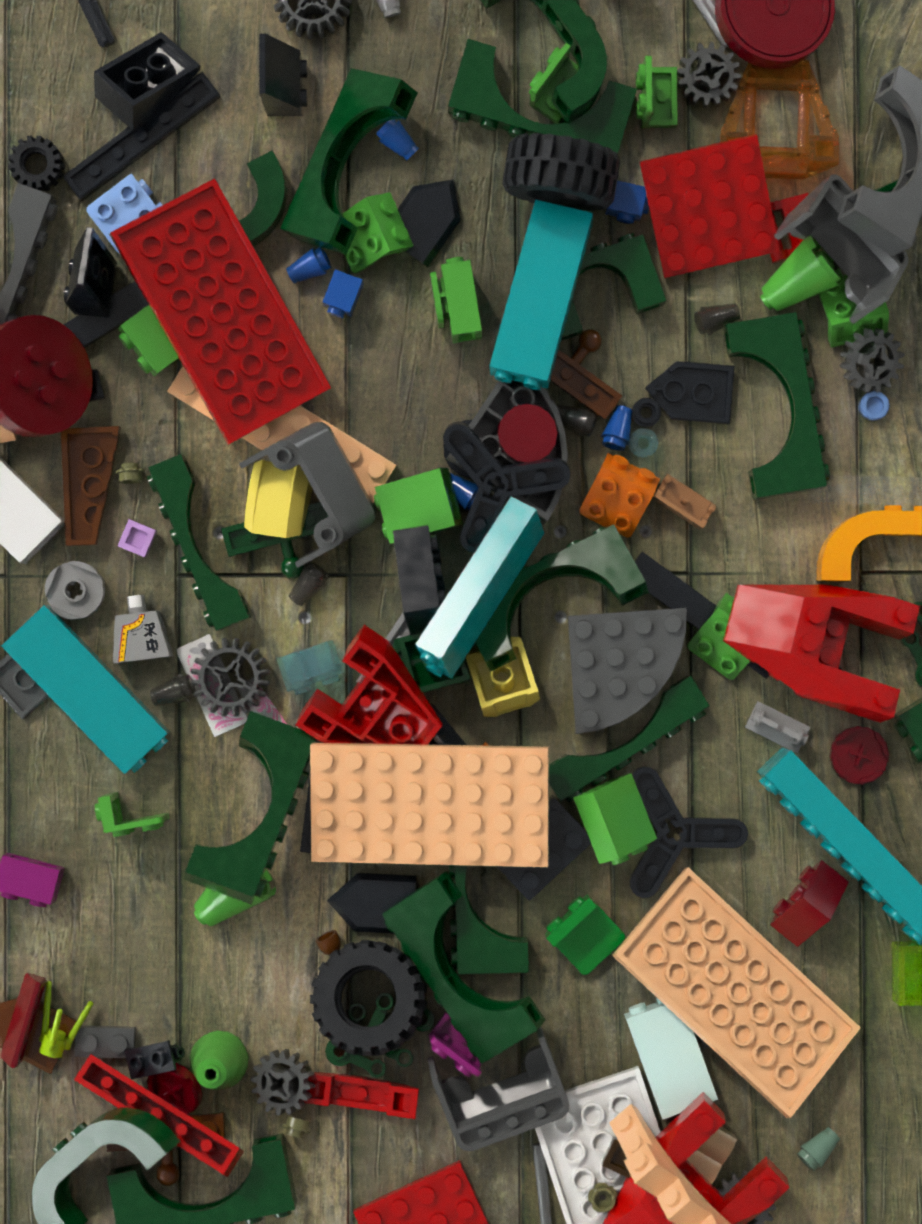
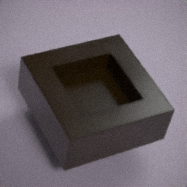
(615, 1158)

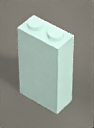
(669, 1057)

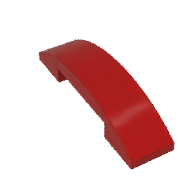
(364, 1093)

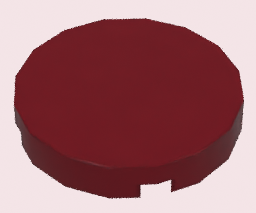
(527, 433)
(859, 755)
(177, 1088)

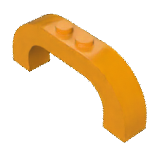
(838, 548)

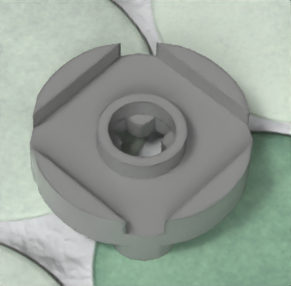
(59, 597)

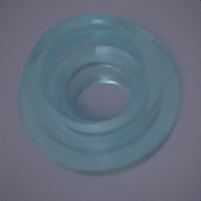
(649, 436)

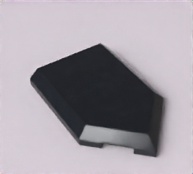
(430, 218)
(695, 392)
(368, 897)

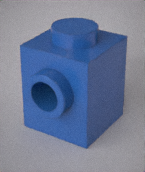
(628, 203)
(342, 294)

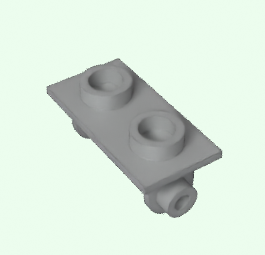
(777, 727)

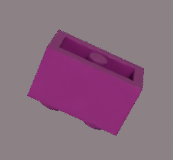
(29, 879)

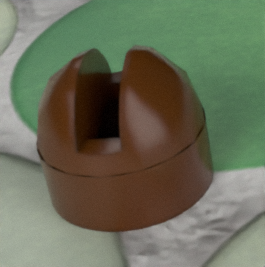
(329, 942)

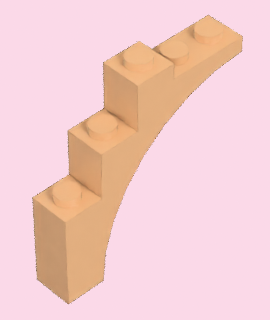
(658, 1174)

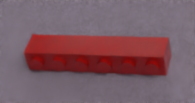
(193, 1136)

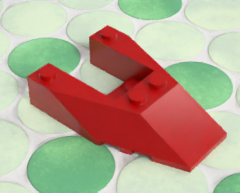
(801, 638)
(680, 1140)

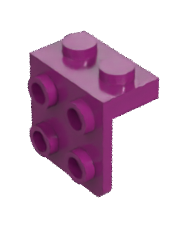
(449, 1042)

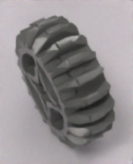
(301, 23)
(223, 690)

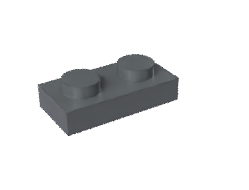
(104, 1041)

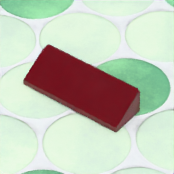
(23, 1019)

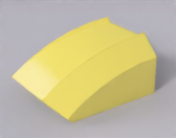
(277, 500)
(505, 687)

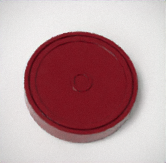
(774, 31)
(42, 376)

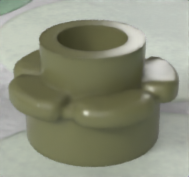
(130, 473)
(296, 1127)
(602, 1205)

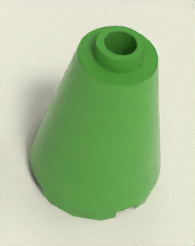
(801, 276)
(216, 907)
(218, 1060)

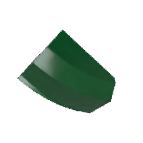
(426, 681)

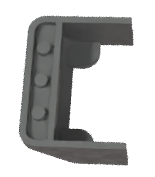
(869, 269)
(332, 481)
(506, 1106)

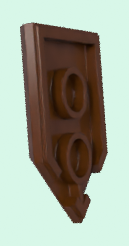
(32, 1052)

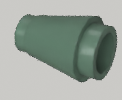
(818, 1149)

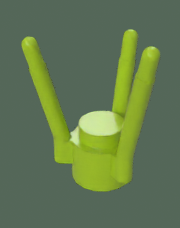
(54, 1040)

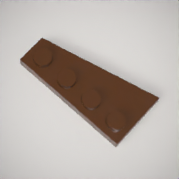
(87, 473)

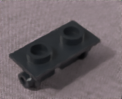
(153, 1059)

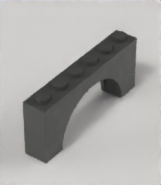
(893, 216)

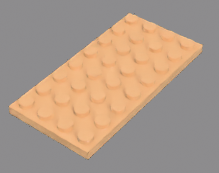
(430, 804)
(737, 992)

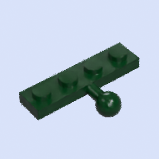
(240, 540)

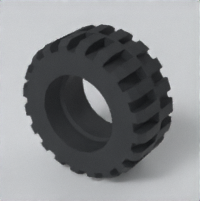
(561, 171)
(328, 998)

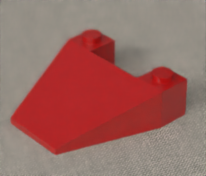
(380, 708)

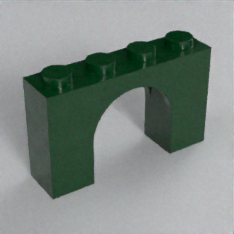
(634, 265)

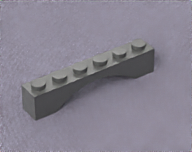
(30, 216)

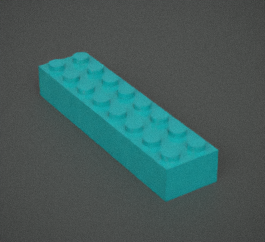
(845, 839)

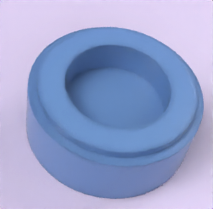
(873, 406)

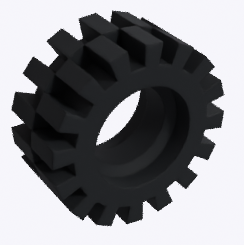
(36, 146)

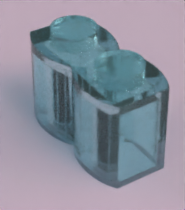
(310, 666)

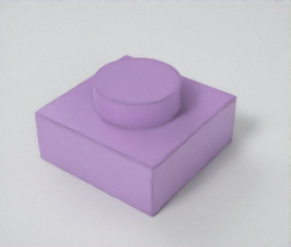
(137, 538)

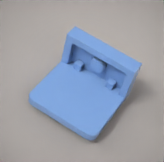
(121, 205)

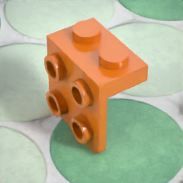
(619, 494)

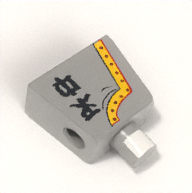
(139, 634)

